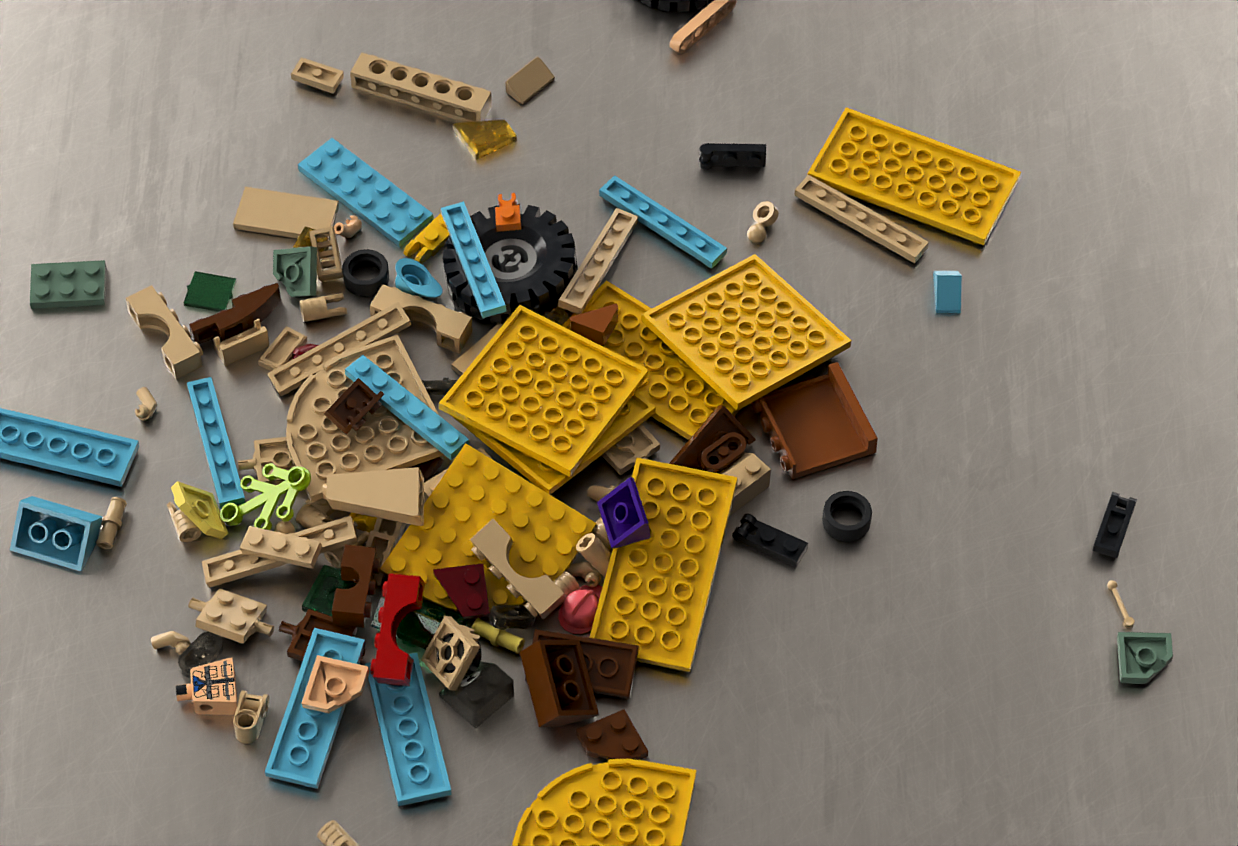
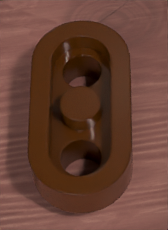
(722, 454)

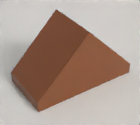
(596, 324)

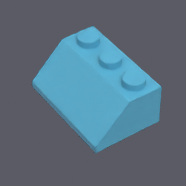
(55, 532)

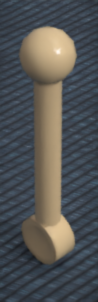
(1128, 621)

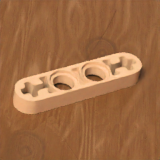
(701, 24)

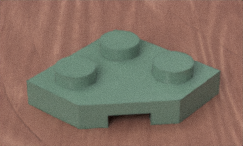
(296, 270)
(1143, 655)

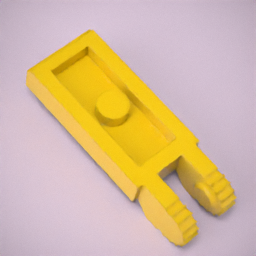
(429, 240)

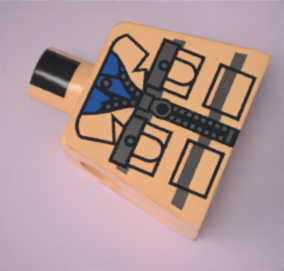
(211, 688)

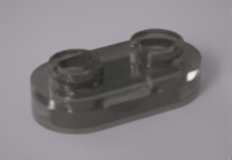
(510, 617)
(198, 654)

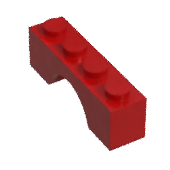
(402, 596)

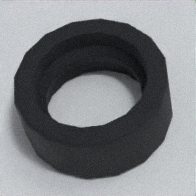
(362, 258)
(841, 531)

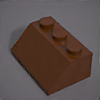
(558, 682)

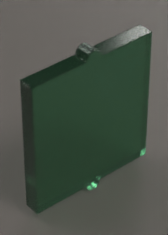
(209, 291)

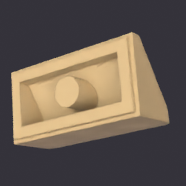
(529, 80)

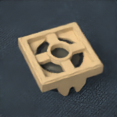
(452, 654)

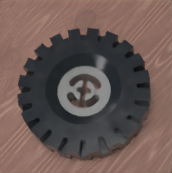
(542, 278)

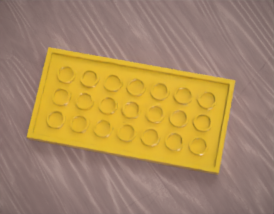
(915, 175)
(672, 386)
(662, 584)

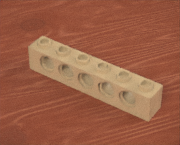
(420, 89)

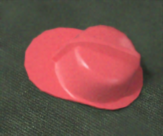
(580, 609)

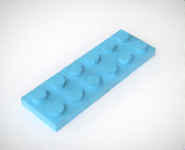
(365, 192)
(65, 447)
(304, 733)
(410, 738)

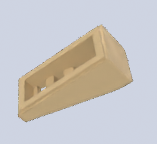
(332, 273)

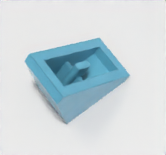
(947, 291)

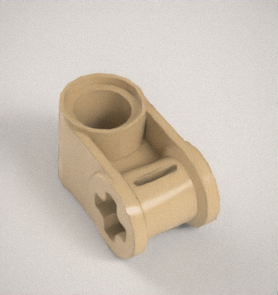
(250, 712)

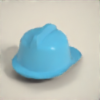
(415, 279)

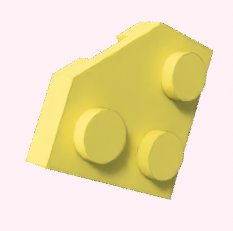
(200, 509)

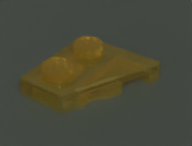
(484, 136)

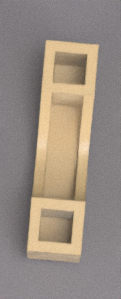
(151, 311)
(451, 326)
(540, 593)

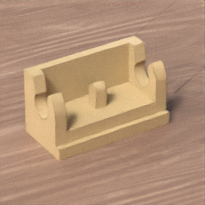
(242, 344)

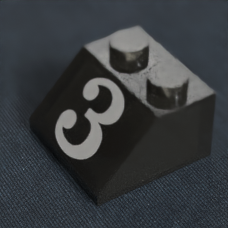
(480, 693)

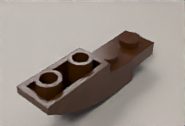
(239, 318)

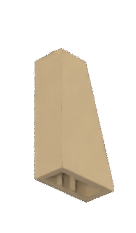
(379, 494)

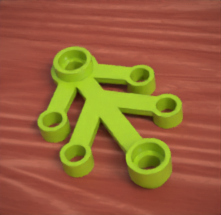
(269, 496)

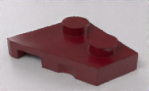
(466, 589)

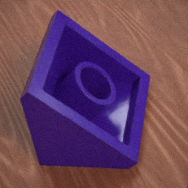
(624, 515)

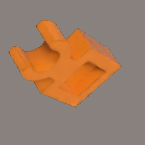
(508, 214)

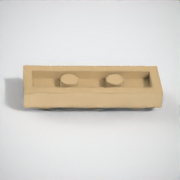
(281, 547)

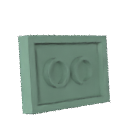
(67, 284)

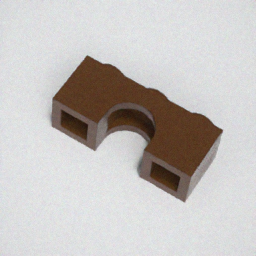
(353, 605)

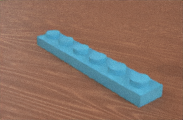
(663, 221)
(473, 260)
(408, 408)
(215, 442)

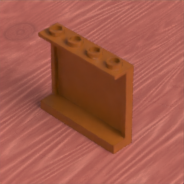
(816, 424)

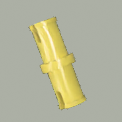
(497, 636)

